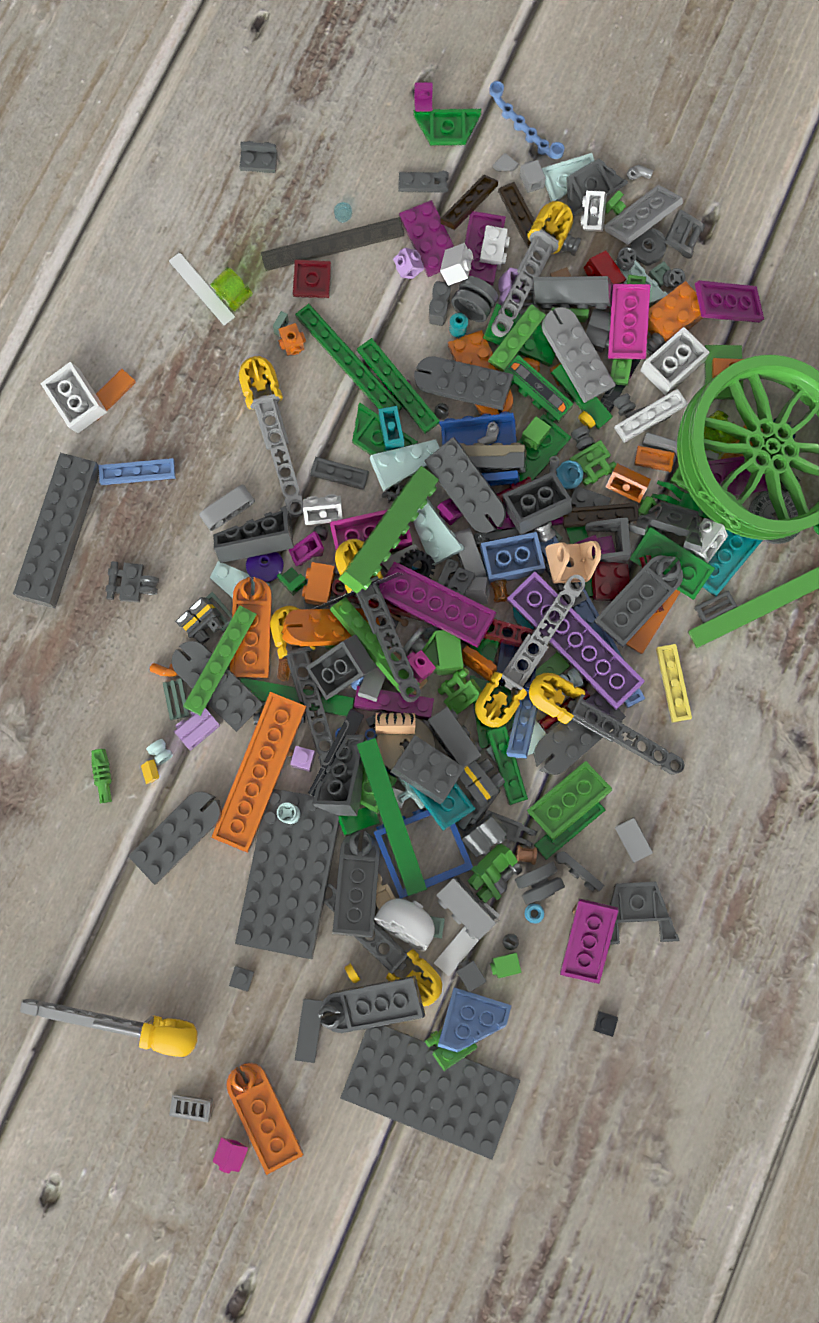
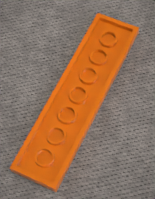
(259, 772)

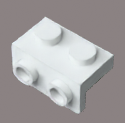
(493, 246)

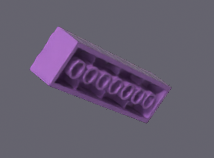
(577, 643)

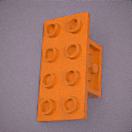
(644, 635)

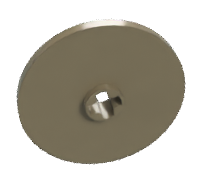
(390, 743)

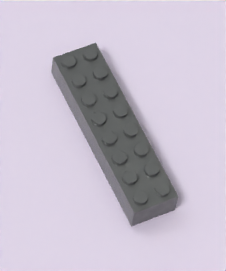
(57, 530)

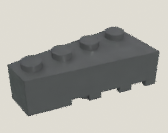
(255, 537)

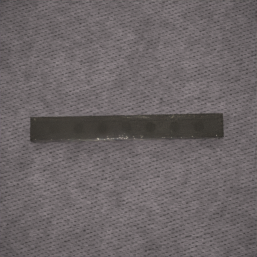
(332, 243)

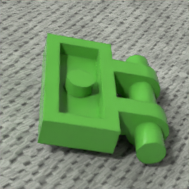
(591, 457)
(464, 696)
(446, 1057)

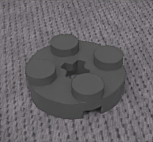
(657, 250)

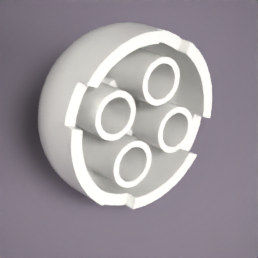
(407, 922)

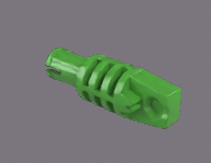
(102, 774)

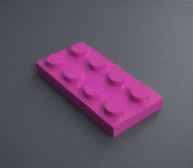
(629, 321)

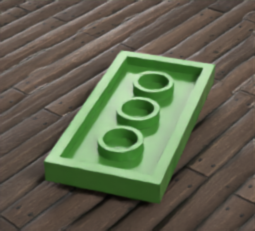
(569, 800)

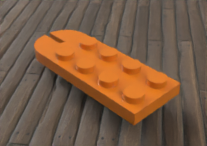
(476, 351)
(315, 627)
(253, 654)
(263, 1117)

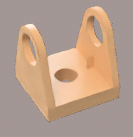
(578, 555)

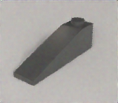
(342, 784)

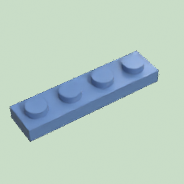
(137, 471)
(522, 729)

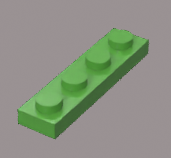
(516, 338)

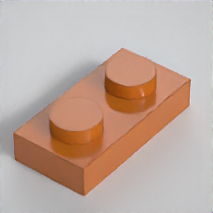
(478, 663)

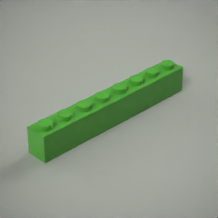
(388, 530)

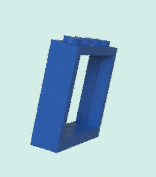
(418, 815)

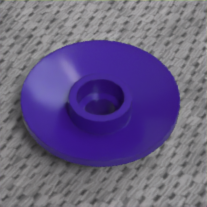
(268, 571)

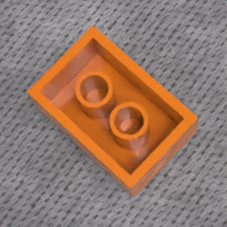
(674, 312)

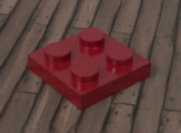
(312, 279)
(609, 580)

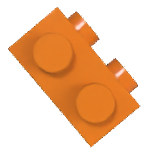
(628, 483)
(319, 583)

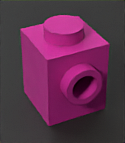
(421, 665)
(230, 1155)

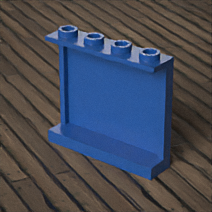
(472, 428)

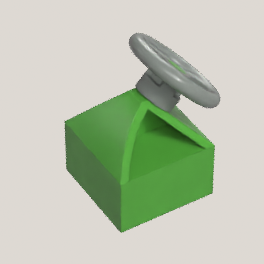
(441, 649)

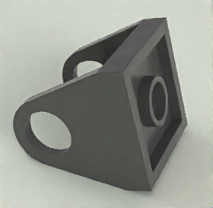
(622, 538)

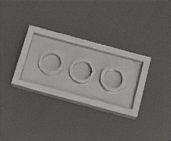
(643, 214)

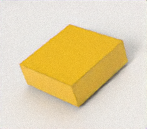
(150, 771)

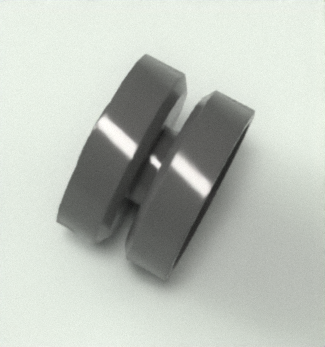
(474, 299)
(541, 886)

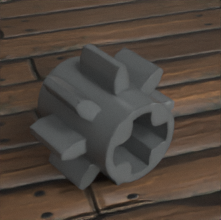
(390, 496)

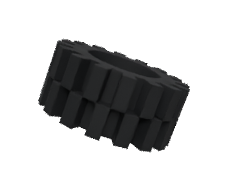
(417, 555)

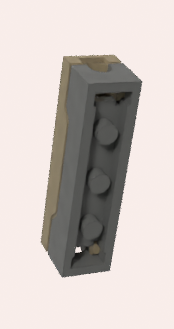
(497, 457)

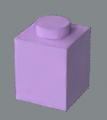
(303, 758)

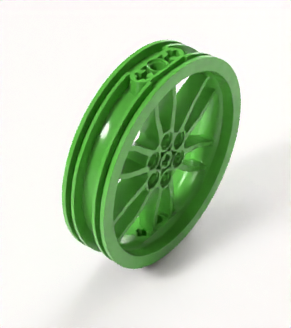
(767, 447)

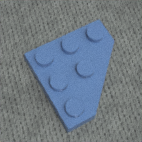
(471, 1019)

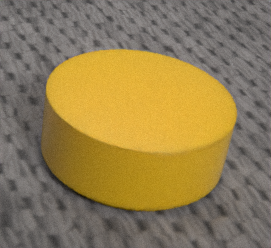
(586, 420)
(353, 975)

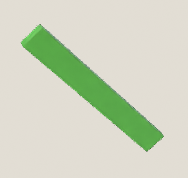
(755, 608)

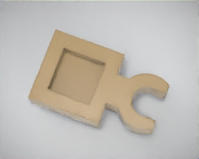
(383, 893)

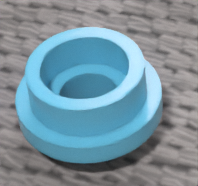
(538, 908)

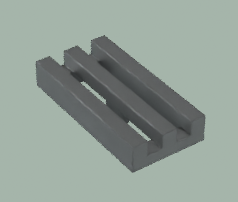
(701, 614)

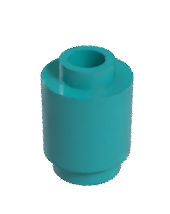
(458, 325)

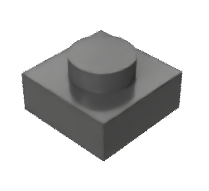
(241, 978)

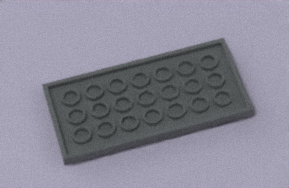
(288, 878)
(406, 1083)

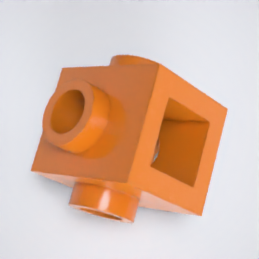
(291, 339)

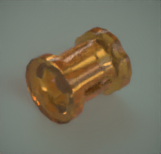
(502, 585)

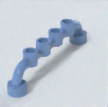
(555, 151)

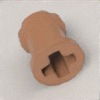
(526, 855)

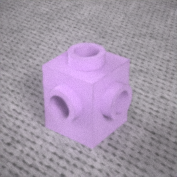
(408, 263)

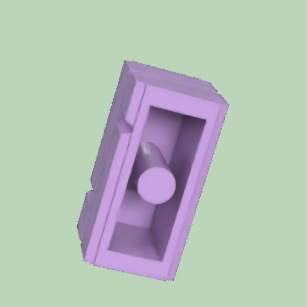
(196, 728)

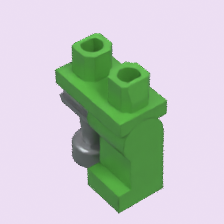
(488, 873)

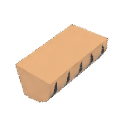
(395, 723)

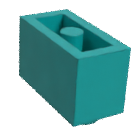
(391, 428)

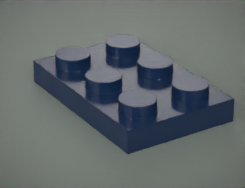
(506, 654)

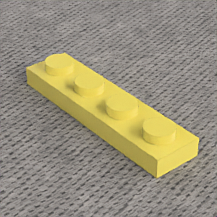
(674, 683)

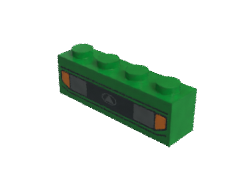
(539, 390)

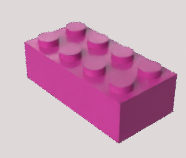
(361, 527)

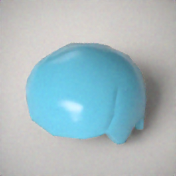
(570, 474)

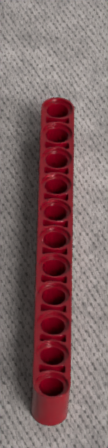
(495, 635)

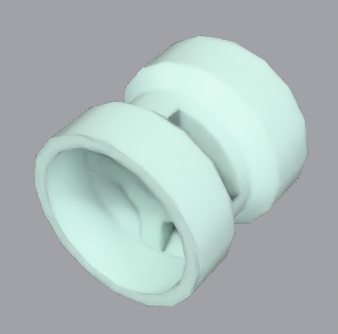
(573, 677)
(160, 752)
(285, 812)

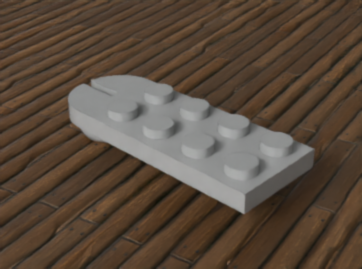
(576, 353)

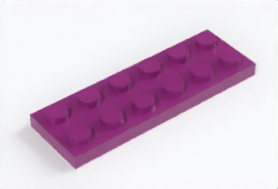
(437, 604)

